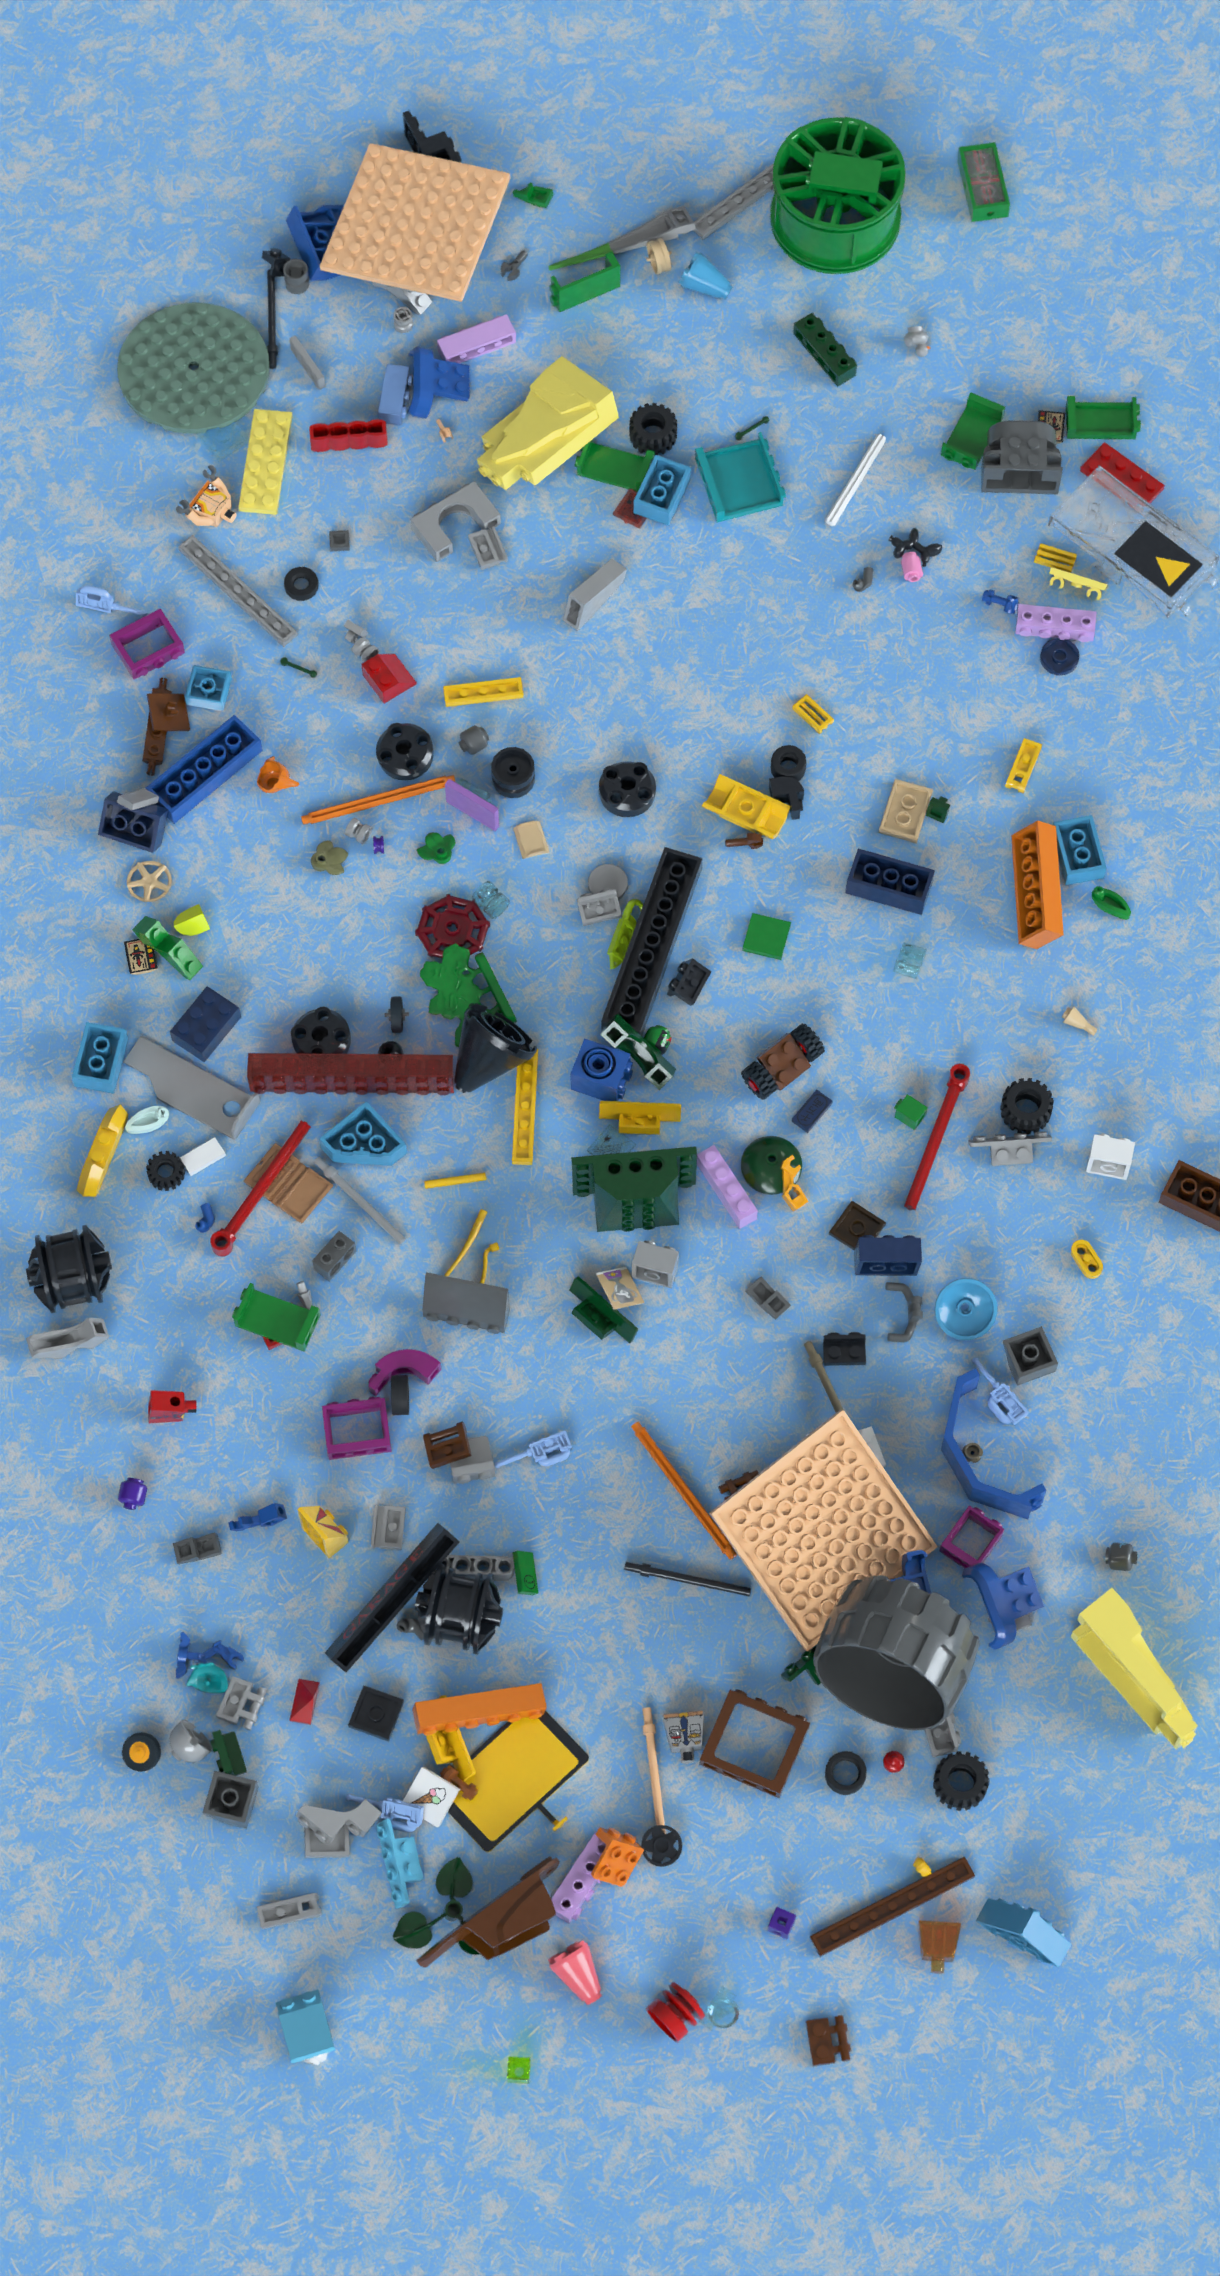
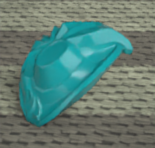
(208, 1678)

